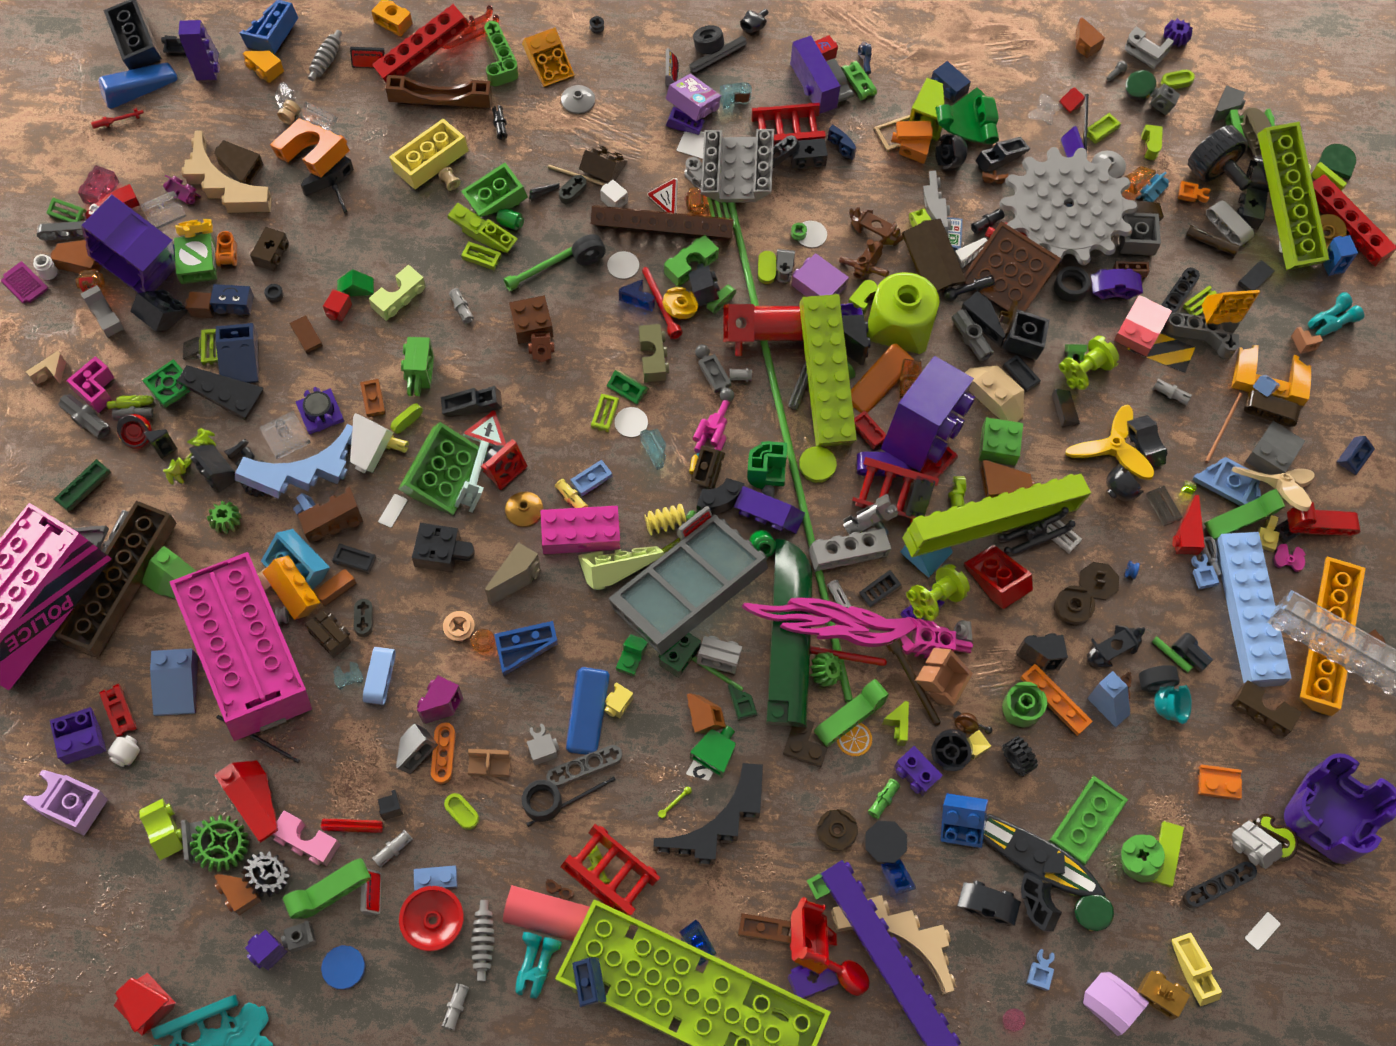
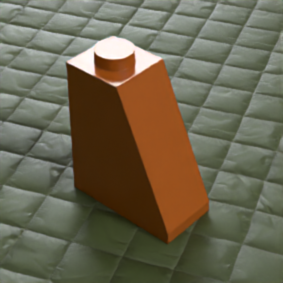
(73, 257)
(1001, 479)

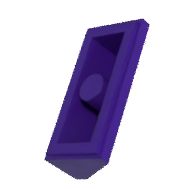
(1071, 141)

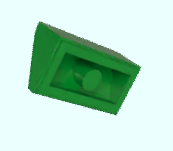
(627, 386)

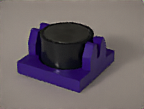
(319, 410)

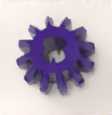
(1178, 32)

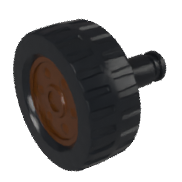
(1220, 155)

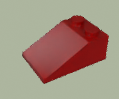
(1000, 576)

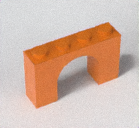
(304, 134)

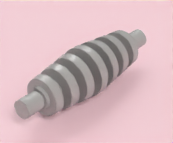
(325, 55)
(482, 940)

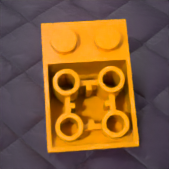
(548, 57)
(1228, 306)

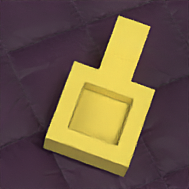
(1268, 536)

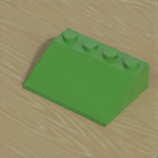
(440, 469)

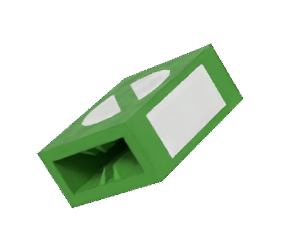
(195, 258)

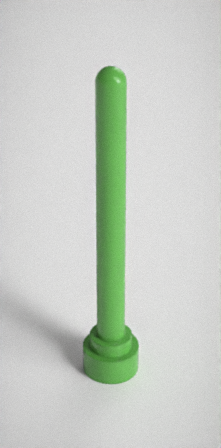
(512, 282)

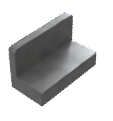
(187, 830)

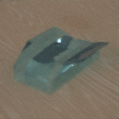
(655, 446)

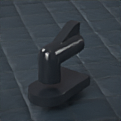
(240, 447)

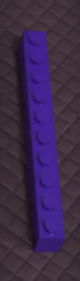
(887, 957)

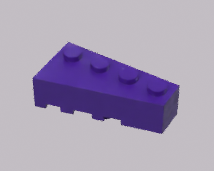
(199, 49)

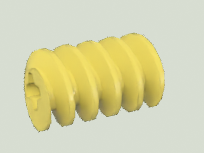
(665, 519)

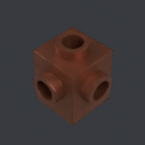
(541, 346)

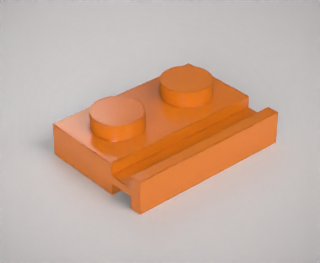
(1220, 782)

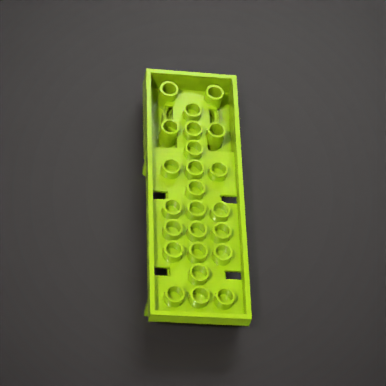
(657, 981)

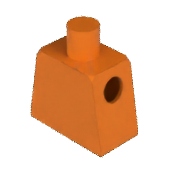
(913, 149)

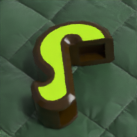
(1282, 834)

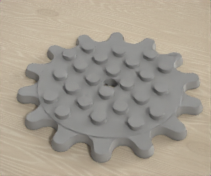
(1074, 229)

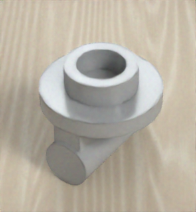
(963, 630)

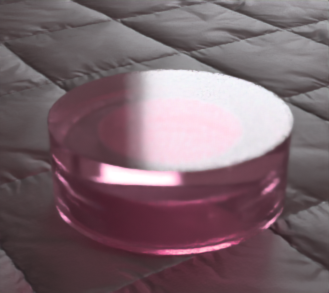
(1014, 1020)

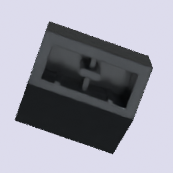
(158, 309)
(856, 338)
(212, 466)
(1046, 652)

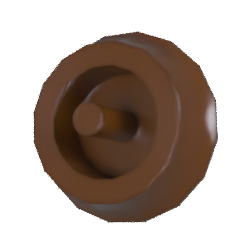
(966, 723)

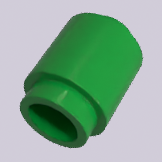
(510, 219)

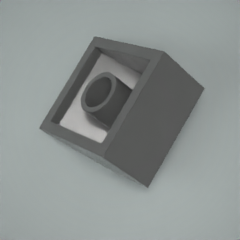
(1145, 234)

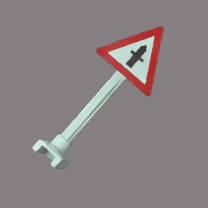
(487, 432)

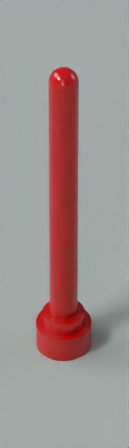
(673, 330)
(850, 656)

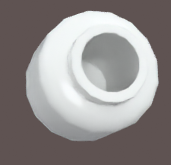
(123, 751)

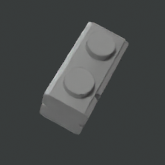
(719, 654)
(1257, 845)

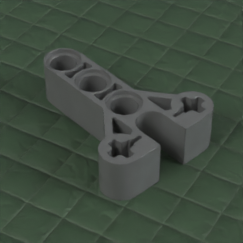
(1223, 342)

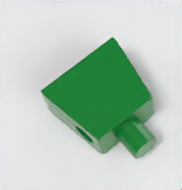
(715, 750)

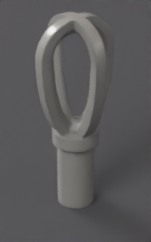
(1212, 560)

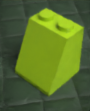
(925, 103)

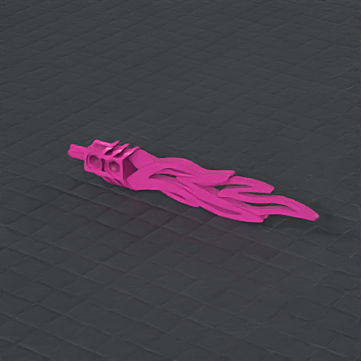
(854, 623)

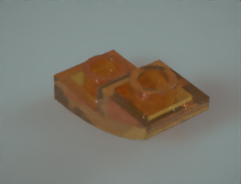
(909, 373)

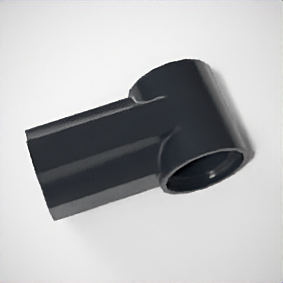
(1188, 648)

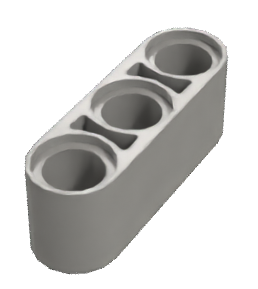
(1230, 223)

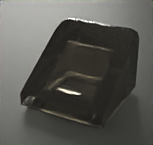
(192, 349)

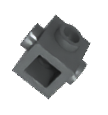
(1164, 99)

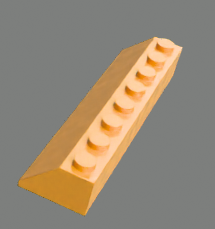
(1340, 595)

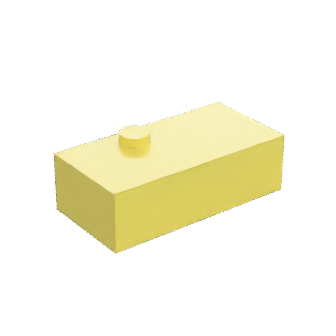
(428, 153)

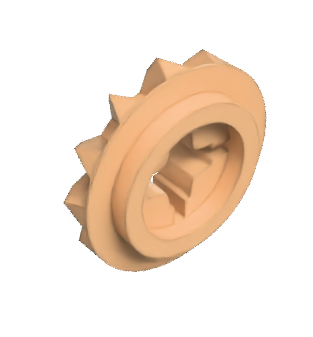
(458, 617)

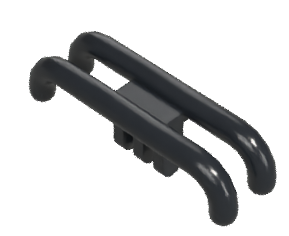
(1037, 532)

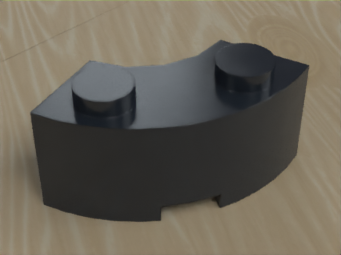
(1145, 435)
(720, 498)
(1038, 902)
(989, 903)

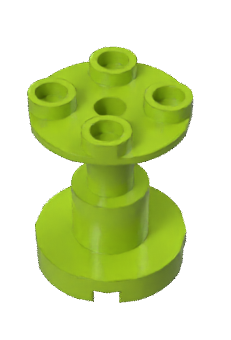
(1100, 355)
(948, 585)

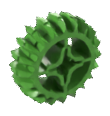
(226, 838)

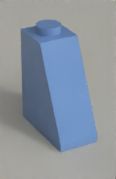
(1111, 699)

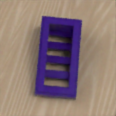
(683, 126)

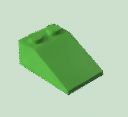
(495, 191)

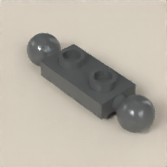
(714, 373)

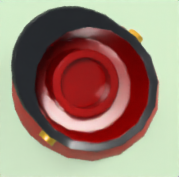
(132, 429)

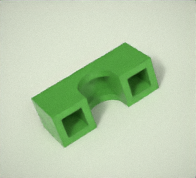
(700, 251)

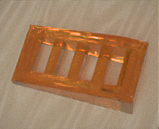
(1137, 181)

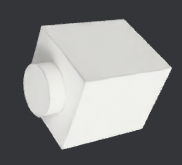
(614, 195)

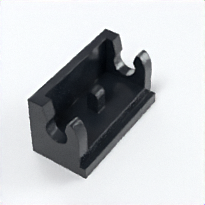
(920, 497)

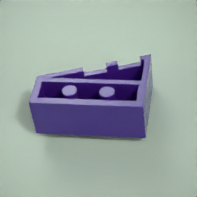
(769, 510)

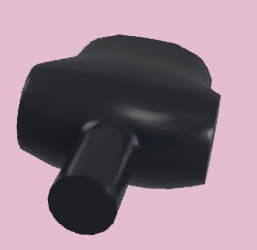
(754, 21)

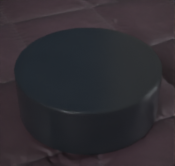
(273, 293)

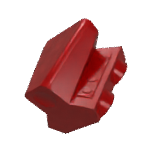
(143, 1003)

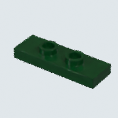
(82, 485)

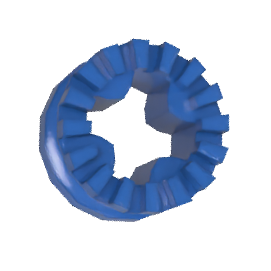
(1132, 569)

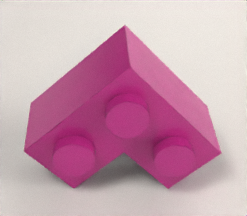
(89, 383)

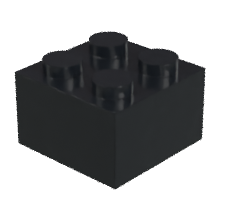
(1027, 335)

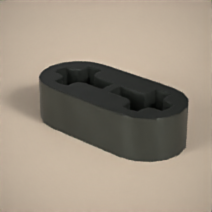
(572, 188)
(359, 617)

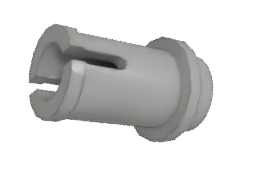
(741, 374)

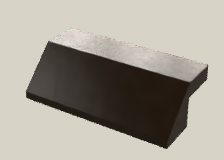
(934, 254)

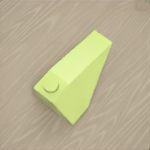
(607, 569)

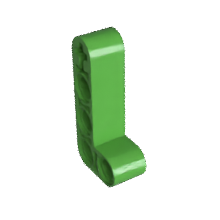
(505, 67)
(1245, 515)
(870, 700)
(308, 902)

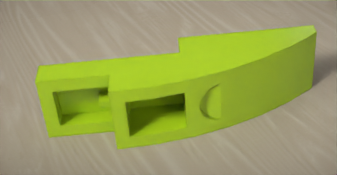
(481, 230)

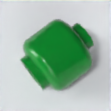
(763, 542)

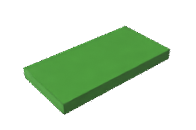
(1088, 820)

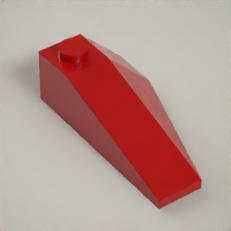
(250, 793)

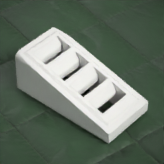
(969, 252)

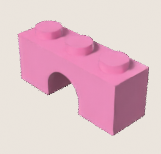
(319, 849)

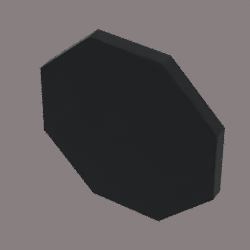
(886, 841)

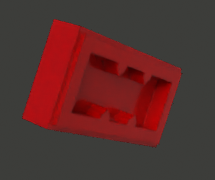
(869, 430)

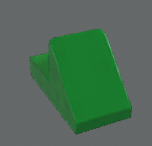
(632, 654)

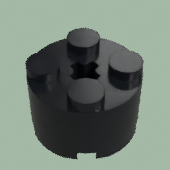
(1257, 174)

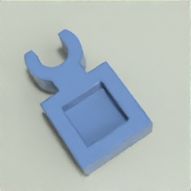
(1204, 575)
(1040, 974)

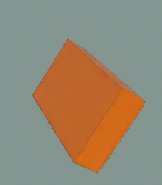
(913, 130)

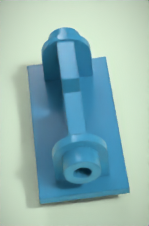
(1157, 183)

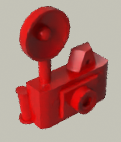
(810, 947)

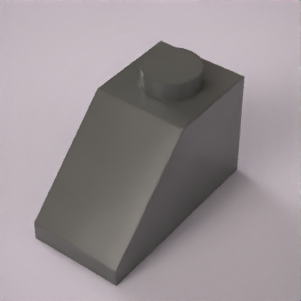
(1230, 100)
(414, 748)

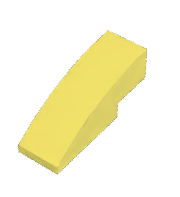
(1196, 969)

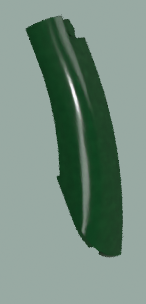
(789, 650)

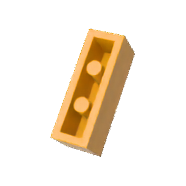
(291, 587)

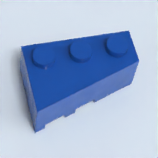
(271, 28)

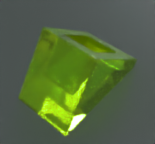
(1189, 487)

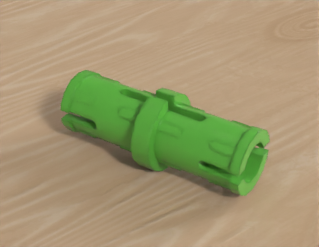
(884, 798)

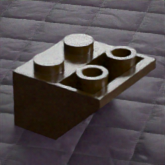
(602, 163)

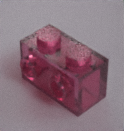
(98, 185)

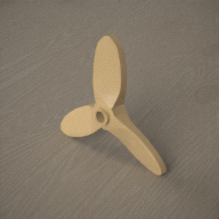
(1288, 484)

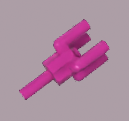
(712, 429)

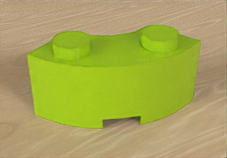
(161, 828)

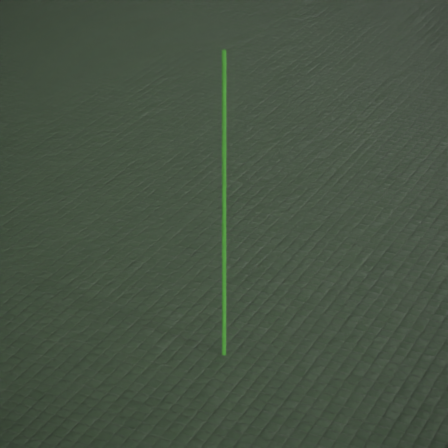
(787, 439)

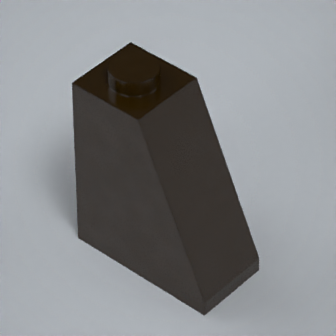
(238, 162)

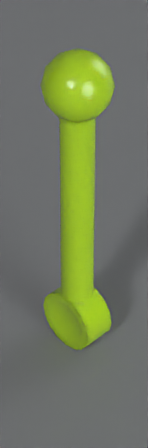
(662, 813)

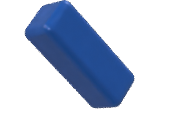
(131, 84)
(587, 710)

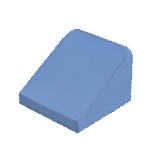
(1266, 385)

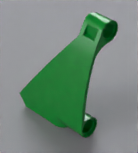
(971, 118)

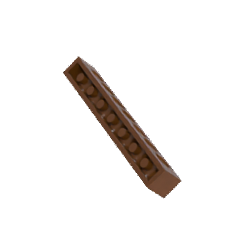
(662, 221)

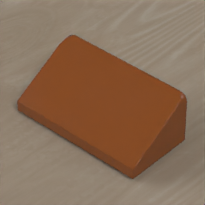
(335, 587)

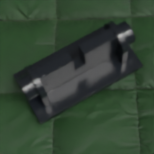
(172, 44)

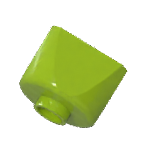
(903, 312)

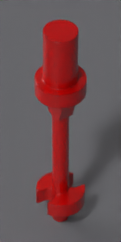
(107, 121)

